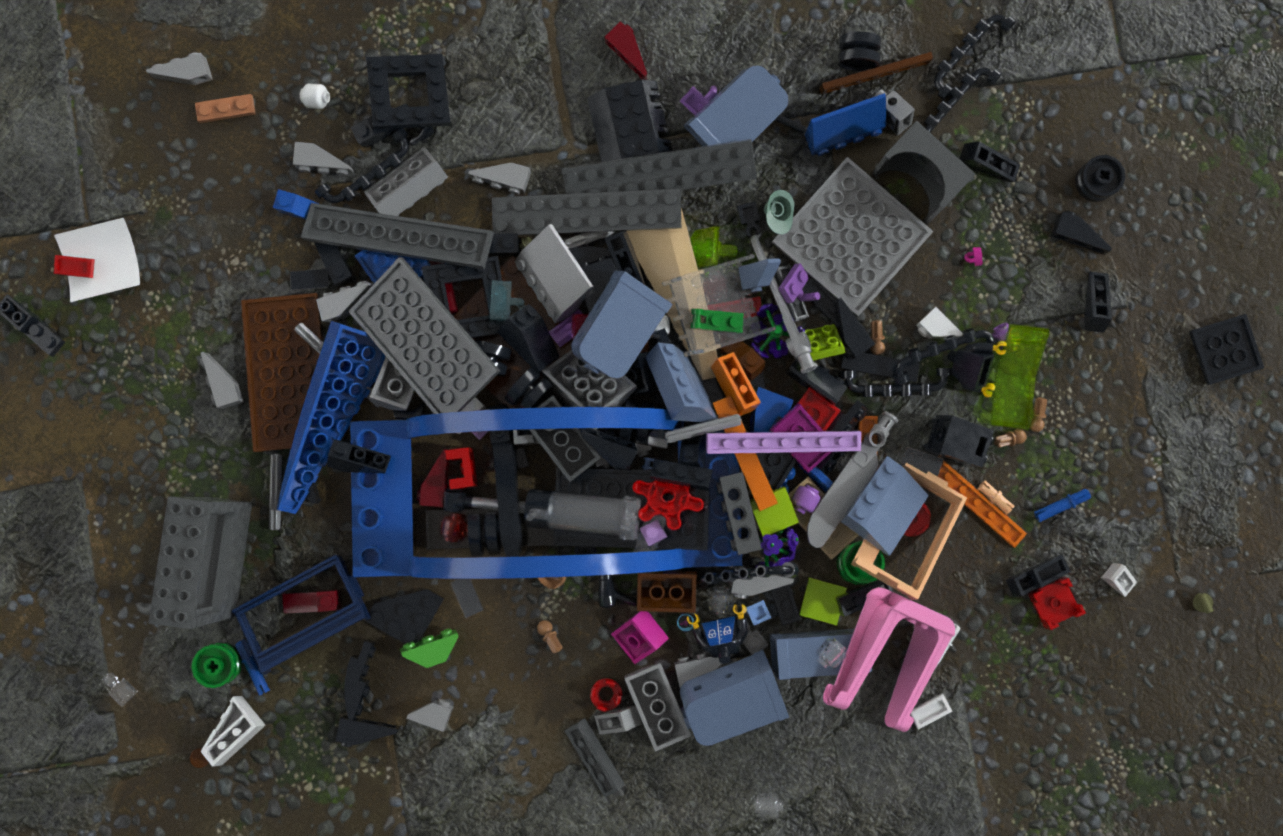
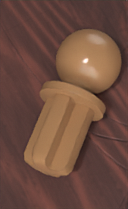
(877, 336)
(1039, 412)
(1011, 438)
(545, 629)

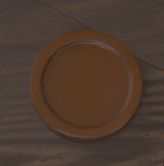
(197, 758)

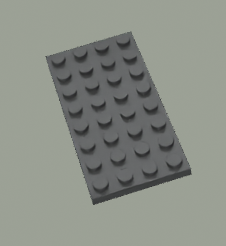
(423, 340)

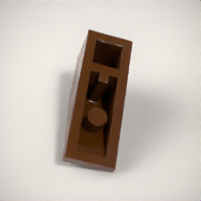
(748, 358)

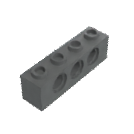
(751, 541)

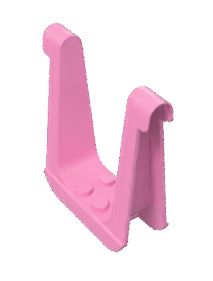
(876, 622)

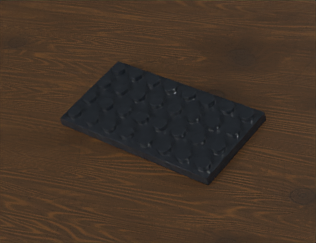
(618, 484)

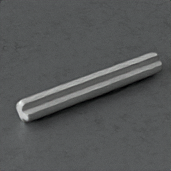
(702, 428)
(275, 488)

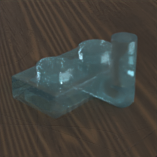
(502, 299)

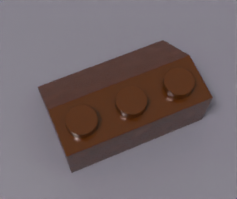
(667, 591)

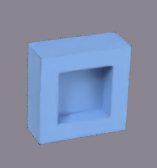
(758, 612)

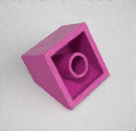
(640, 636)

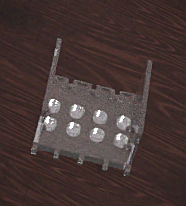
(715, 290)

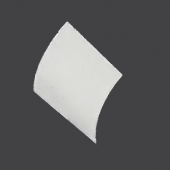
(113, 254)

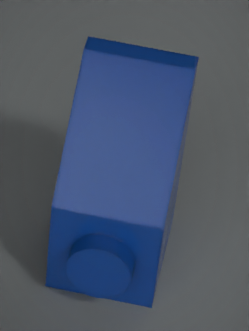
(292, 204)

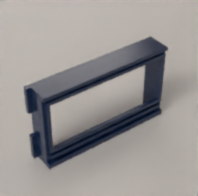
(313, 634)

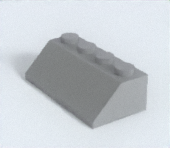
(406, 183)
(657, 706)

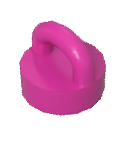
(977, 256)

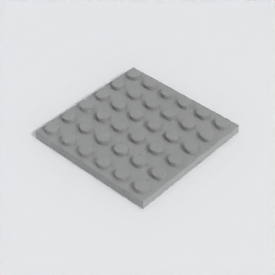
(853, 236)

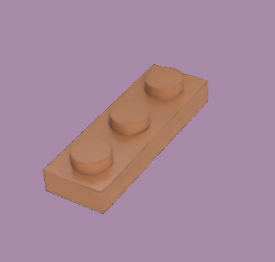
(225, 108)

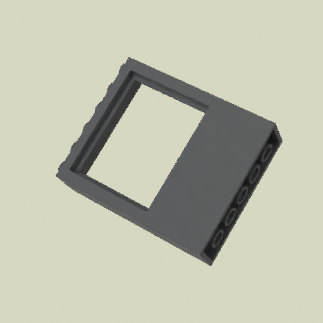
(200, 561)

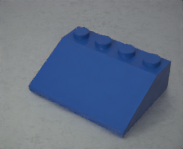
(847, 125)

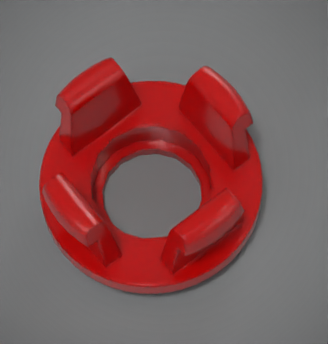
(606, 705)

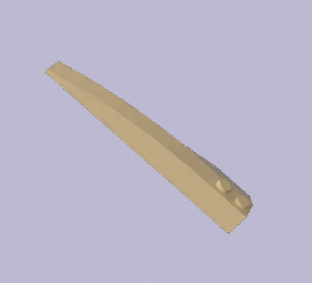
(665, 256)

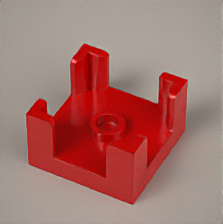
(819, 408)
(467, 468)
(1055, 603)

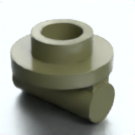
(1203, 603)

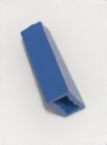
(768, 410)

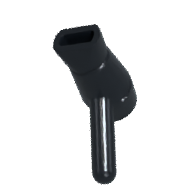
(608, 595)

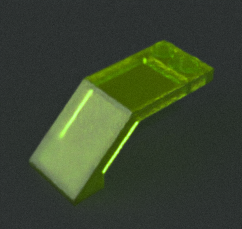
(1016, 376)

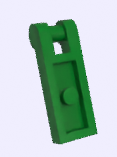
(717, 321)

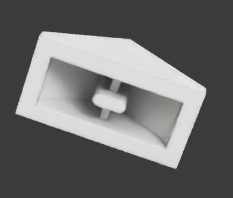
(1119, 578)

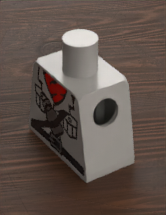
(898, 112)

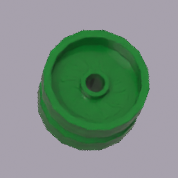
(854, 574)
(205, 667)

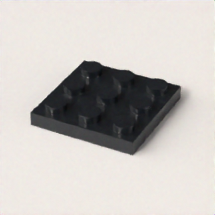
(1226, 349)

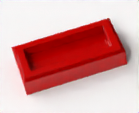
(74, 266)

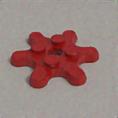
(658, 506)

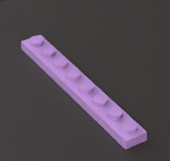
(783, 442)

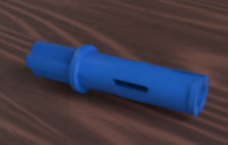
(1062, 505)
(252, 666)

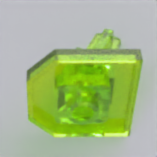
(708, 248)

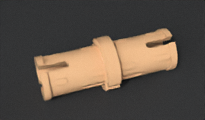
(995, 497)

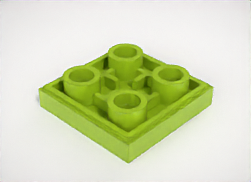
(825, 342)
(777, 516)
(820, 601)

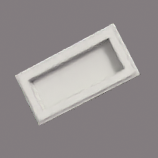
(930, 711)

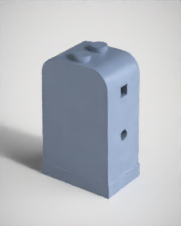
(740, 109)
(619, 325)
(795, 653)
(732, 700)

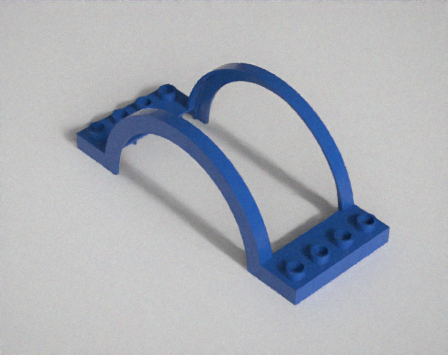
(384, 501)

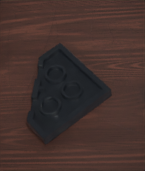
(406, 616)

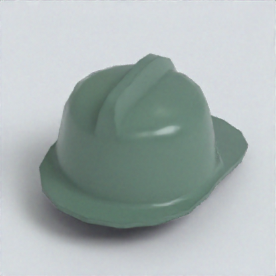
(779, 211)

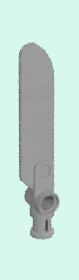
(798, 342)
(848, 484)

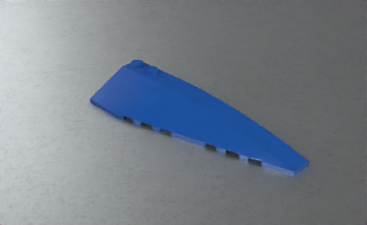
(337, 388)

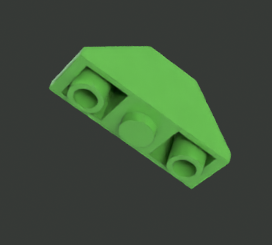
(431, 649)

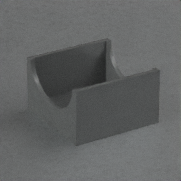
(930, 164)

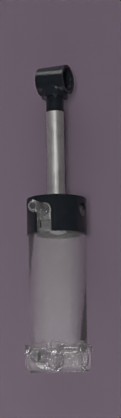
(563, 511)

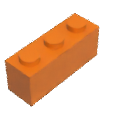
(735, 383)

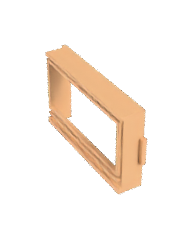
(867, 552)

